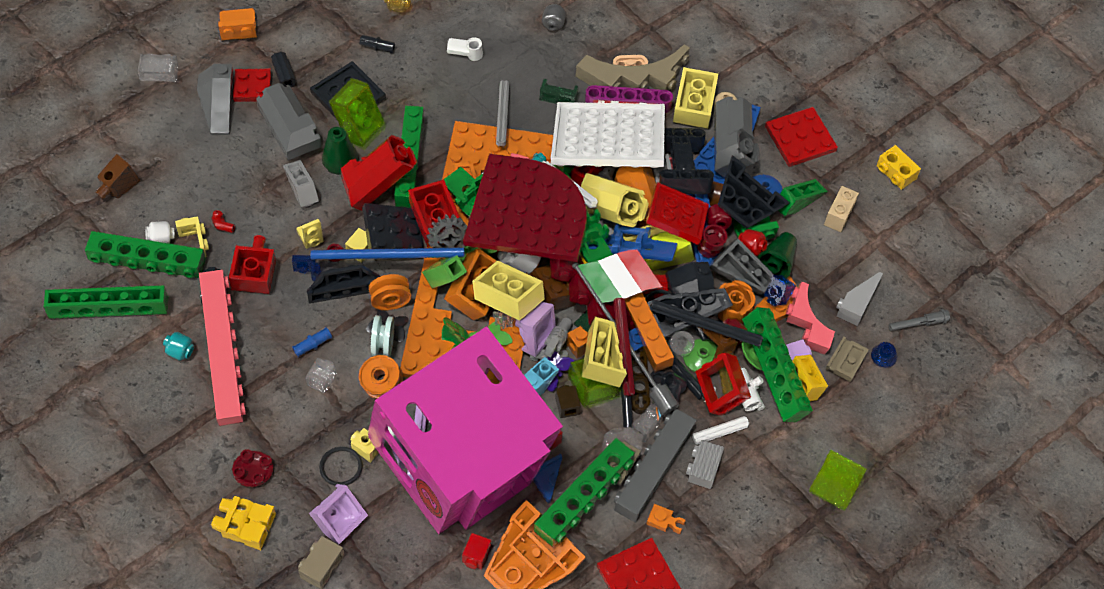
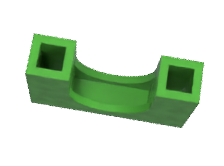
(448, 269)

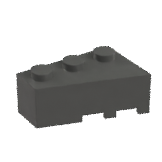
(740, 264)

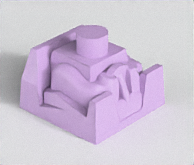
(536, 327)
(338, 514)

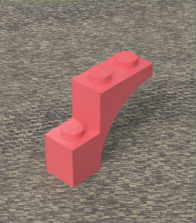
(799, 313)

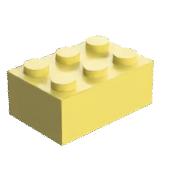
(695, 98)
(508, 290)

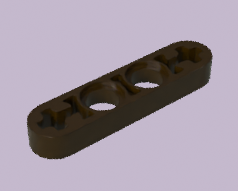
(640, 378)

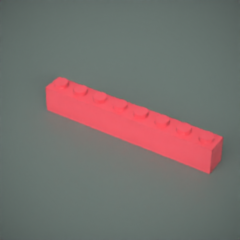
(221, 348)

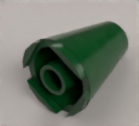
(338, 150)
(780, 254)

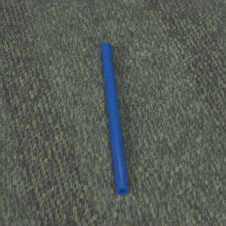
(387, 253)

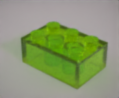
(357, 111)

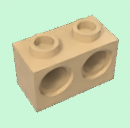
(841, 208)

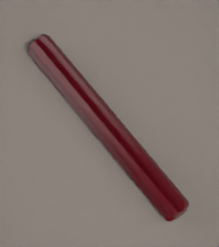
(624, 345)

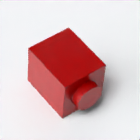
(476, 551)

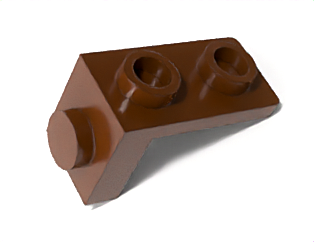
(725, 343)

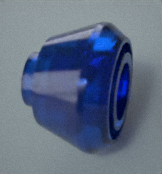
(884, 354)

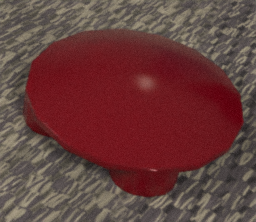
(252, 468)

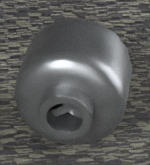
(553, 17)

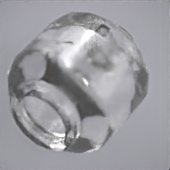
(684, 338)

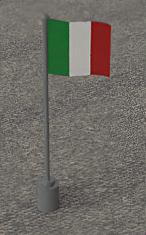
(624, 277)

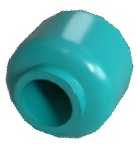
(178, 346)

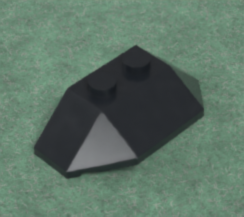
(341, 283)

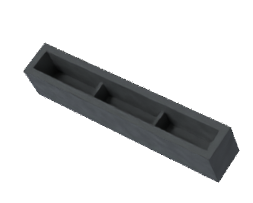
(655, 465)

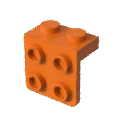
(237, 24)

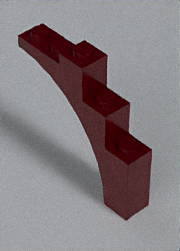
(580, 293)

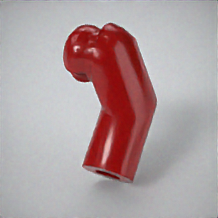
(220, 223)

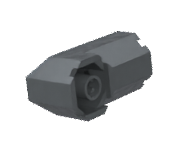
(288, 121)
(733, 134)

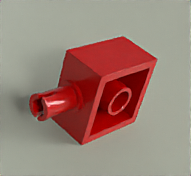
(252, 267)

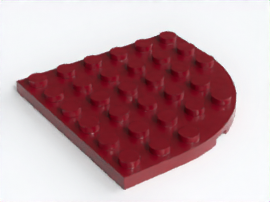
(527, 210)

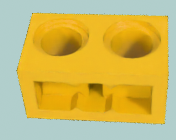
(898, 167)
(810, 375)

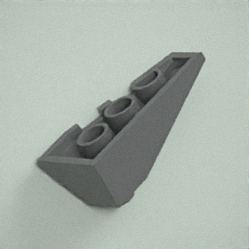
(216, 96)

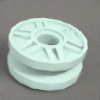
(382, 336)

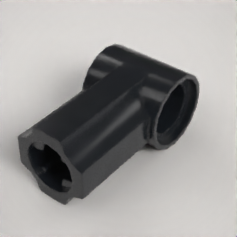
(675, 384)

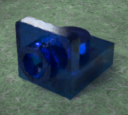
(305, 264)

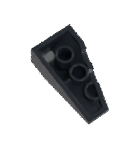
(690, 279)
(705, 303)

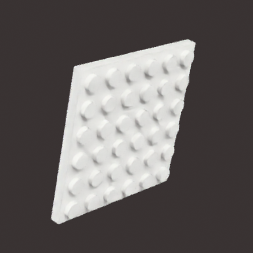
(608, 135)

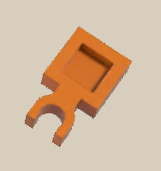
(662, 518)

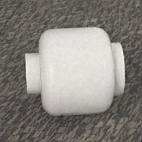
(159, 232)

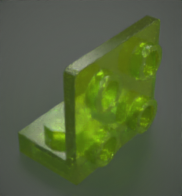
(837, 480)

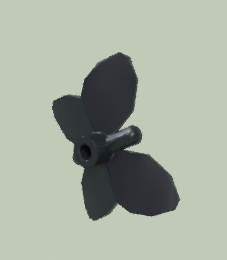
(399, 322)

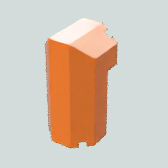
(639, 178)

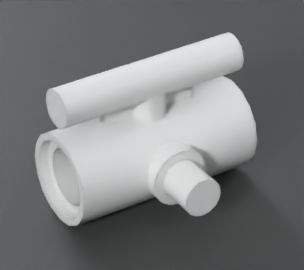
(753, 384)

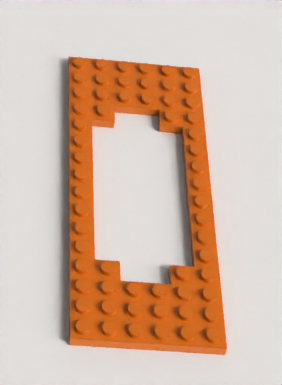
(468, 145)

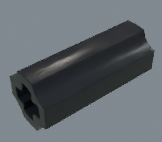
(283, 69)

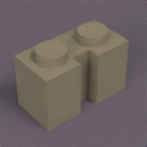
(320, 562)

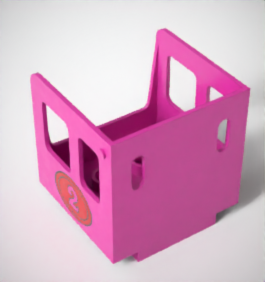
(481, 438)

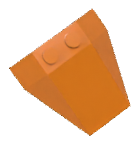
(527, 559)

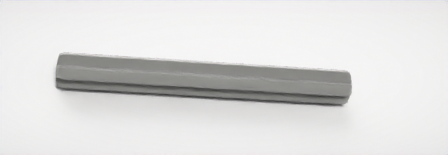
(502, 113)

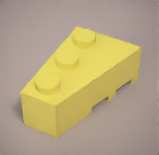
(602, 354)

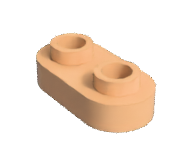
(630, 60)

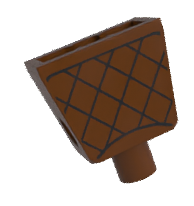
(116, 178)

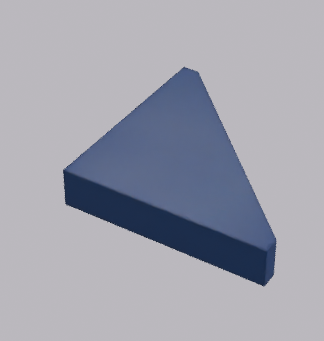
(547, 476)

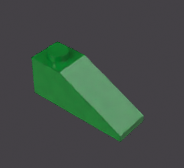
(801, 195)

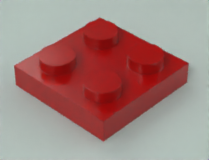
(250, 84)

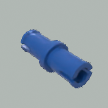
(312, 342)

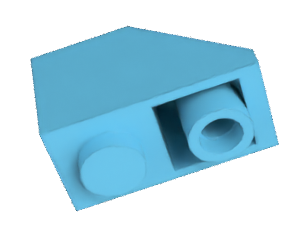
(542, 375)

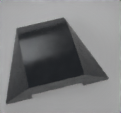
(746, 198)

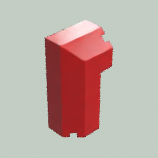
(377, 171)

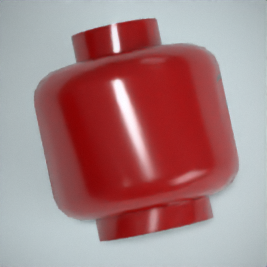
(754, 241)

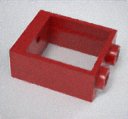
(730, 400)

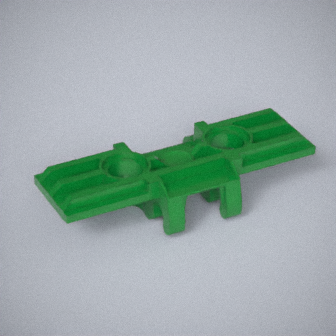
(457, 183)
(595, 235)

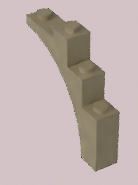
(657, 75)

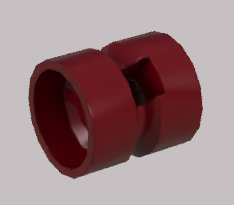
(712, 241)

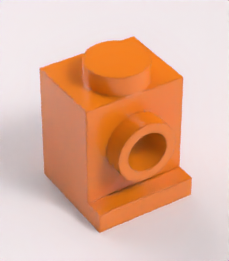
(577, 341)

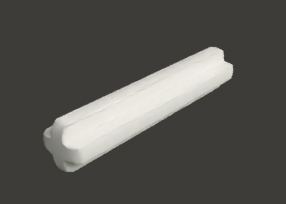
(721, 430)

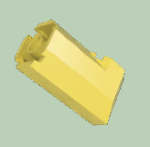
(616, 200)

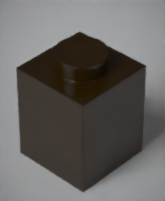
(567, 401)

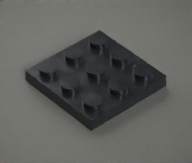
(331, 85)
(391, 227)

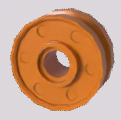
(389, 292)
(375, 367)

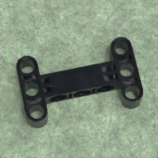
(684, 176)

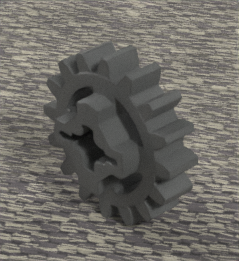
(445, 233)

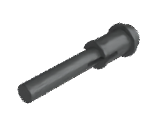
(928, 319)

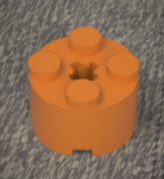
(741, 298)

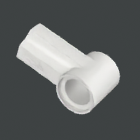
(470, 48)

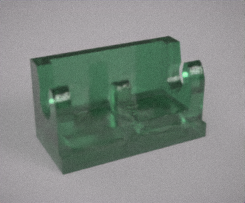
(557, 94)

